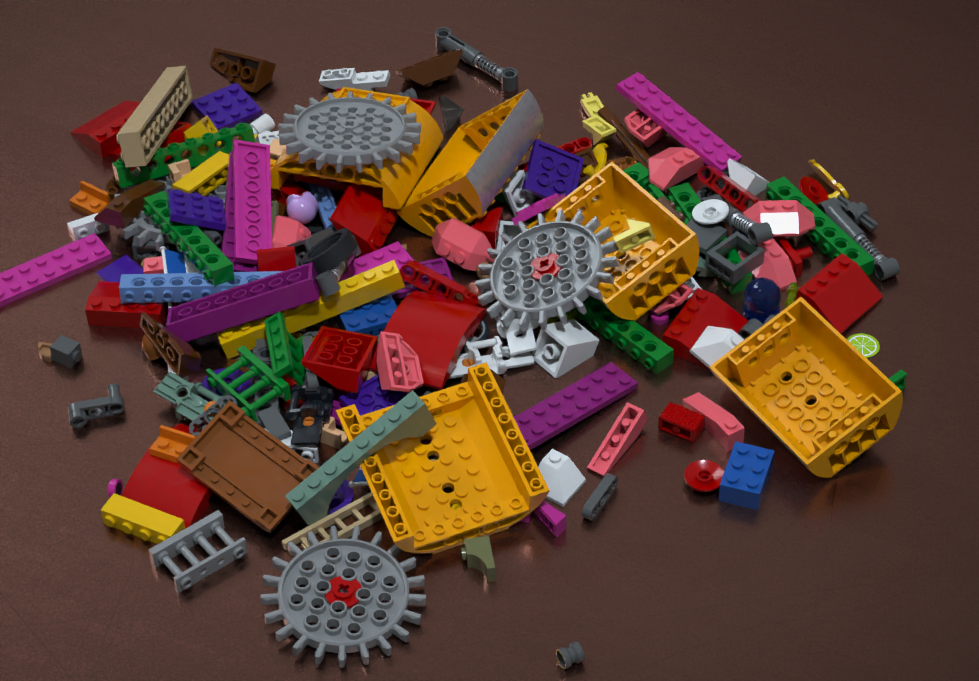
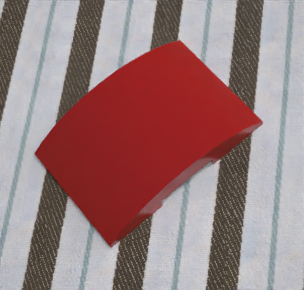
(435, 331)
(168, 487)

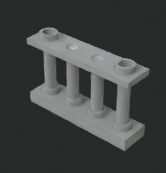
(193, 535)

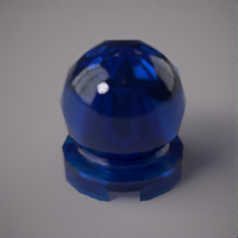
(761, 299)

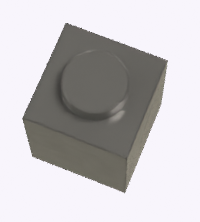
(66, 351)

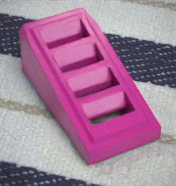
(551, 518)

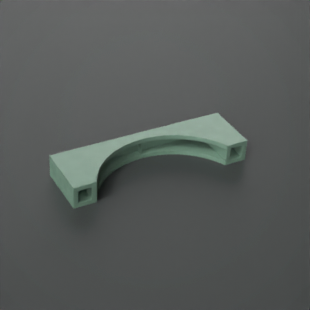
(405, 419)

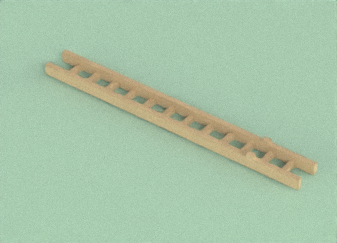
(336, 517)

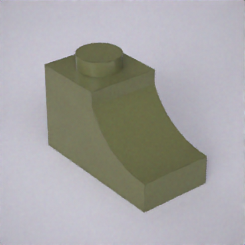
(479, 555)

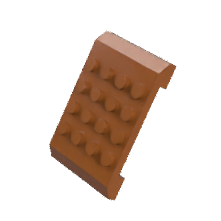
(246, 466)

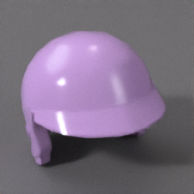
(302, 207)

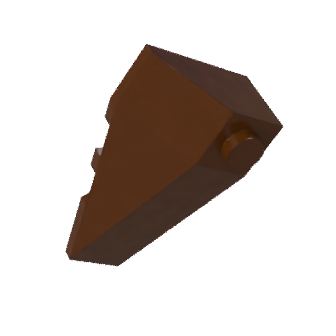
(245, 70)

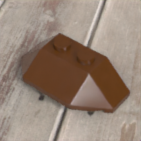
(432, 69)

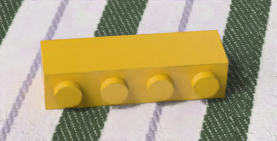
(205, 176)
(140, 519)

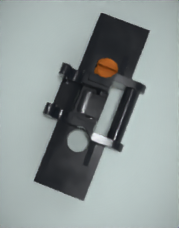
(311, 416)

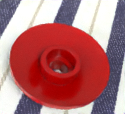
(812, 190)
(703, 475)

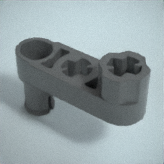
(82, 411)

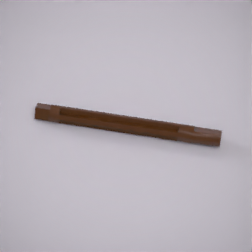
(626, 138)

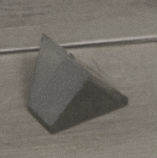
(449, 111)

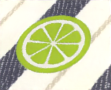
(865, 344)

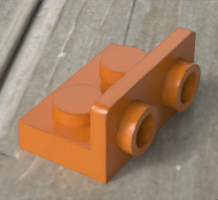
(90, 199)
(170, 443)

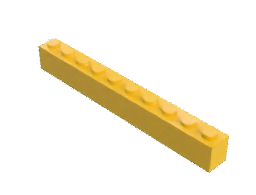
(353, 293)

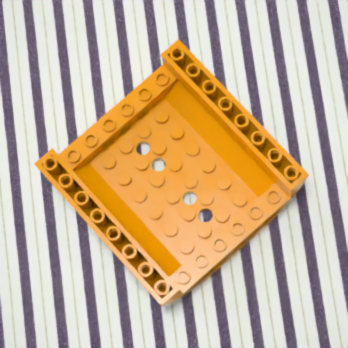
(394, 178)
(478, 457)

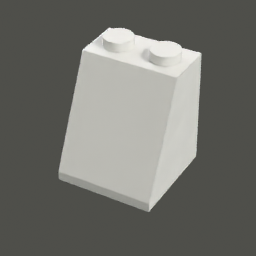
(564, 347)

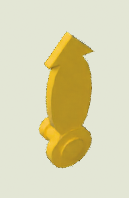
(601, 156)
(839, 189)

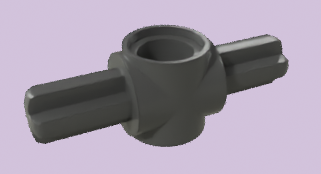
(858, 213)

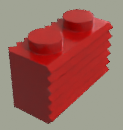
(681, 421)

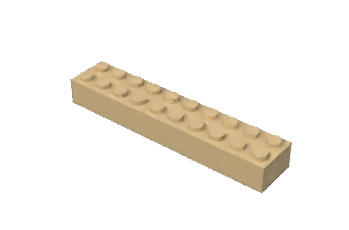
(155, 117)

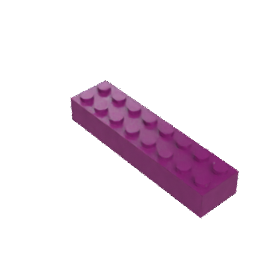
(244, 303)

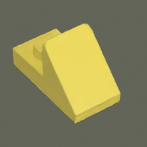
(599, 128)
(638, 234)

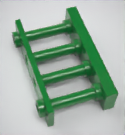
(284, 349)
(256, 369)

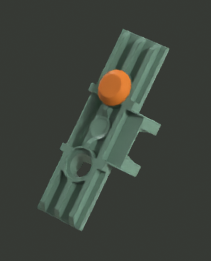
(191, 405)

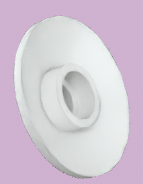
(710, 211)

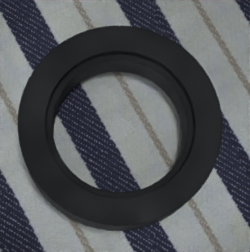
(331, 251)

